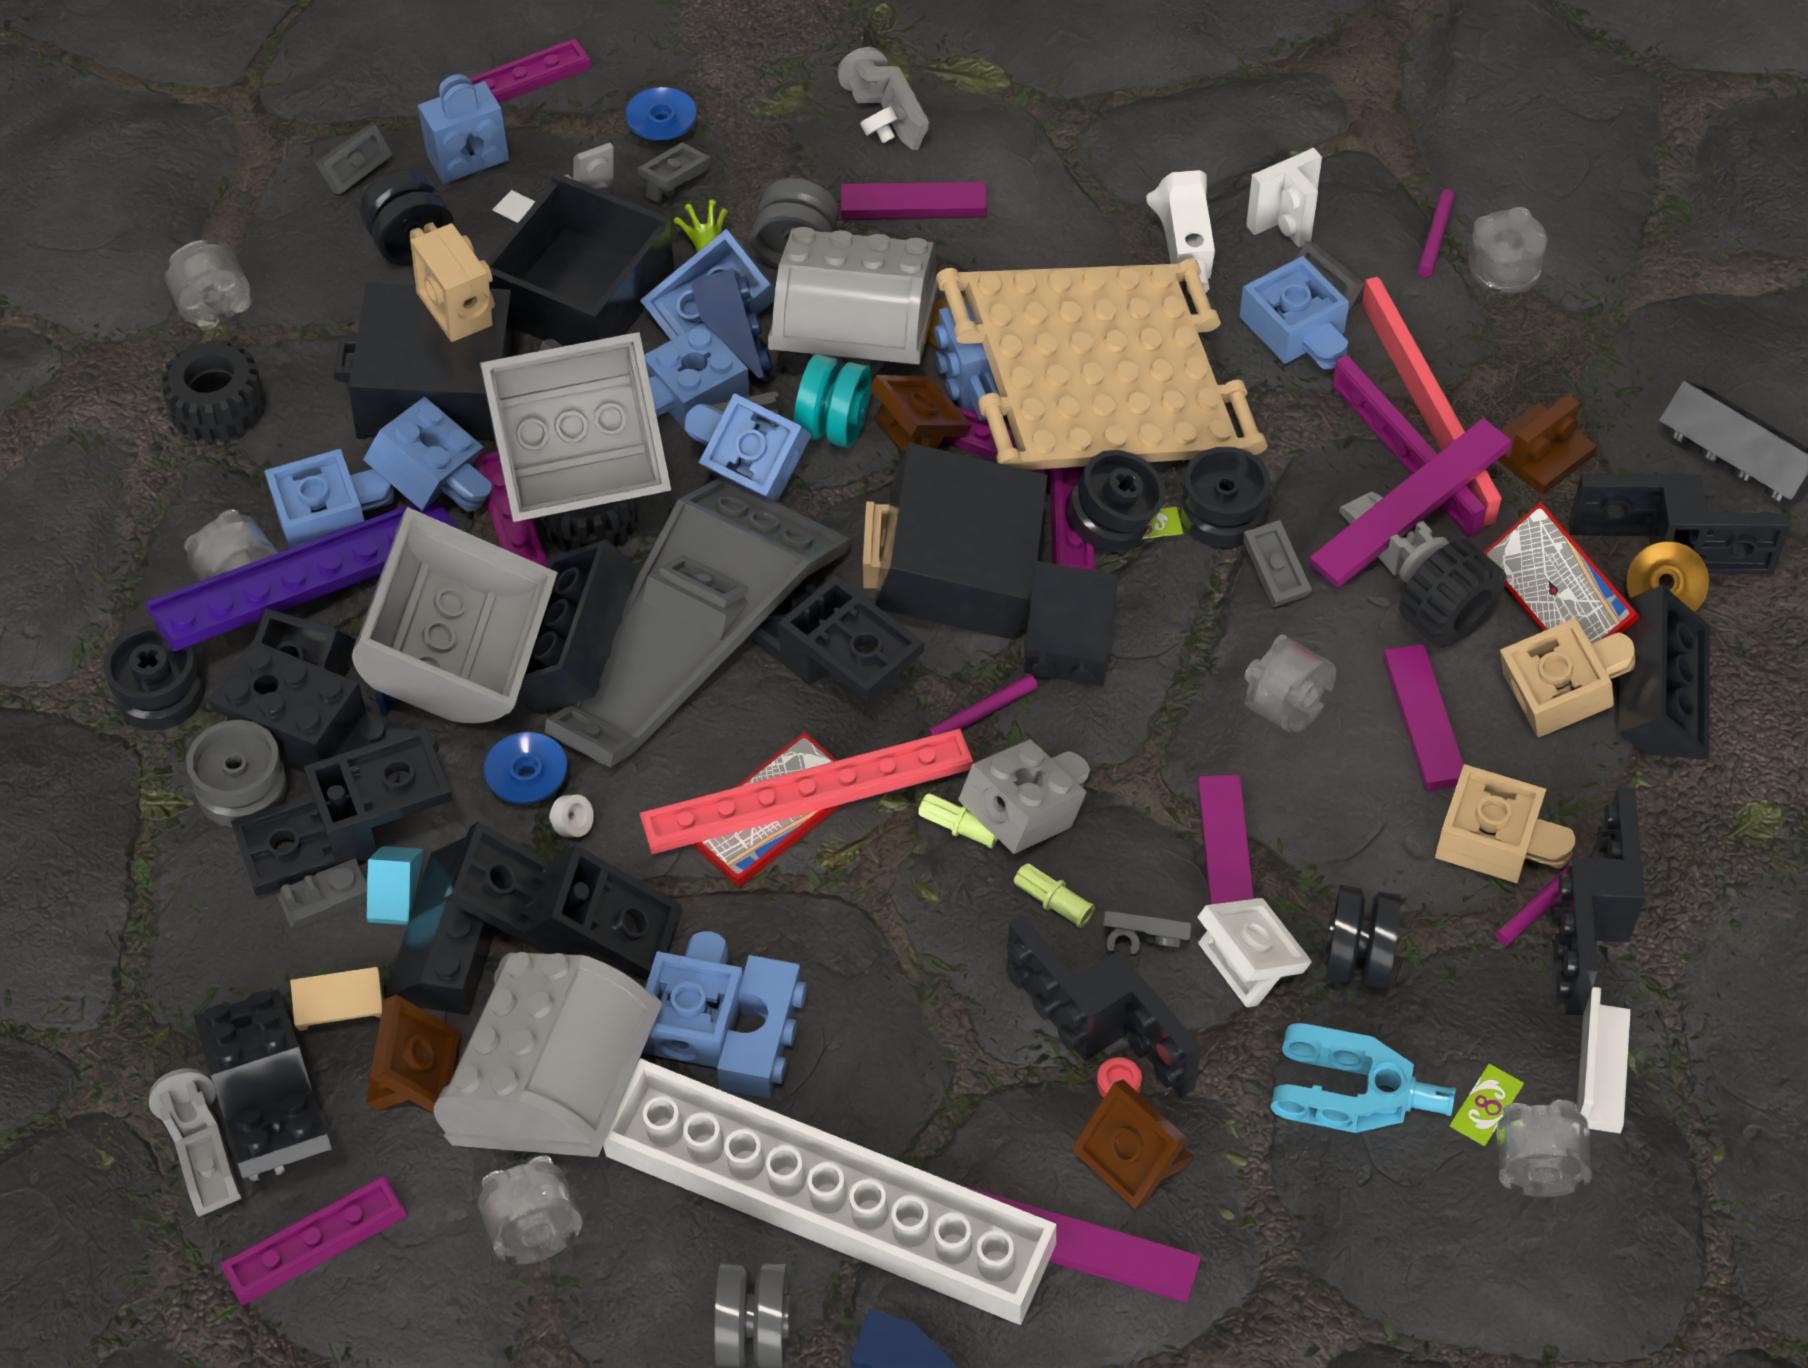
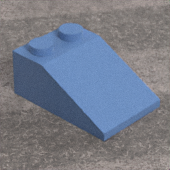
(673, 299)

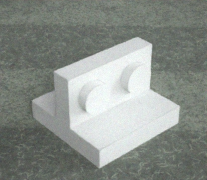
(1286, 197)
(1250, 947)

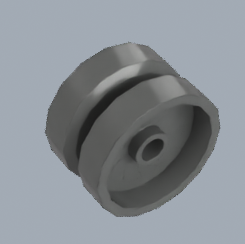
(787, 206)
(236, 771)
(752, 1315)

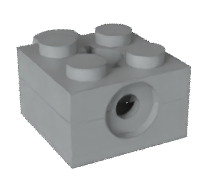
(1025, 793)

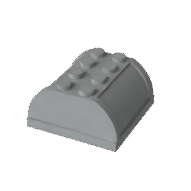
(854, 296)
(575, 426)
(452, 622)
(548, 1057)

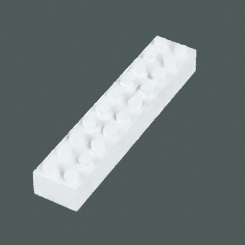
(831, 1191)

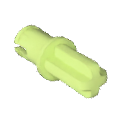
(955, 818)
(1054, 895)

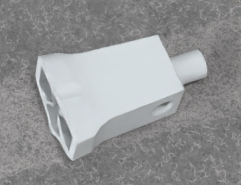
(1185, 219)

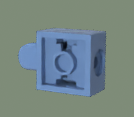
(463, 122)
(1311, 318)
(963, 364)
(694, 372)
(748, 444)
(429, 456)
(319, 484)
(696, 999)

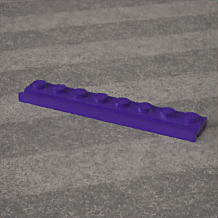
(280, 580)

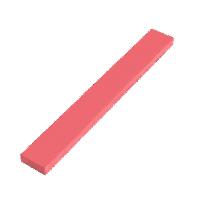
(1422, 385)
(805, 791)

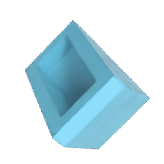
(393, 884)

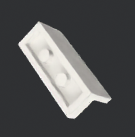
(1603, 1064)

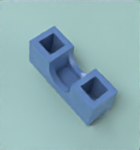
(755, 1059)

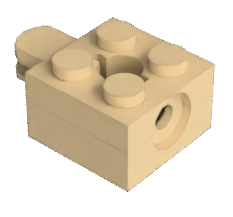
(451, 280)
(1559, 658)
(1511, 812)

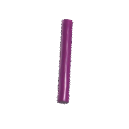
(1436, 233)
(986, 706)
(1529, 912)

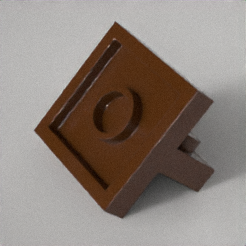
(917, 411)
(1547, 444)
(411, 1056)
(1131, 1144)

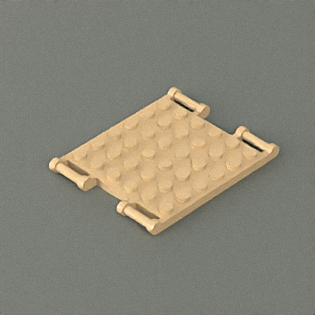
(1098, 363)

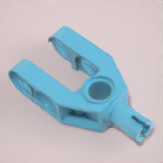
(1358, 1055)

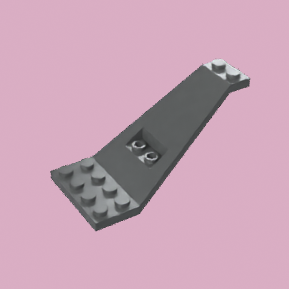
(699, 595)

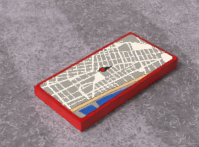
(1558, 578)
(749, 851)

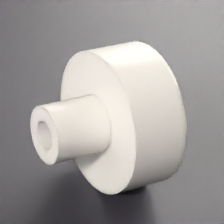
(880, 123)
(571, 815)

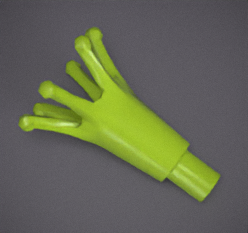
(702, 233)

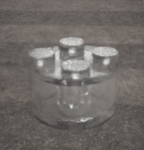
(1507, 250)
(207, 283)
(227, 545)
(1289, 684)
(1543, 1148)
(529, 1211)

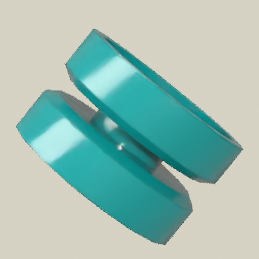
(833, 400)

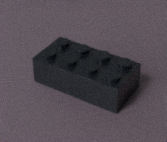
(577, 626)

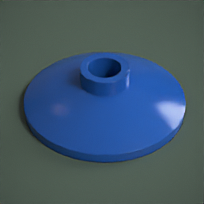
(661, 113)
(522, 755)

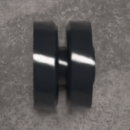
(396, 207)
(1224, 496)
(1115, 500)
(151, 681)
(1363, 937)

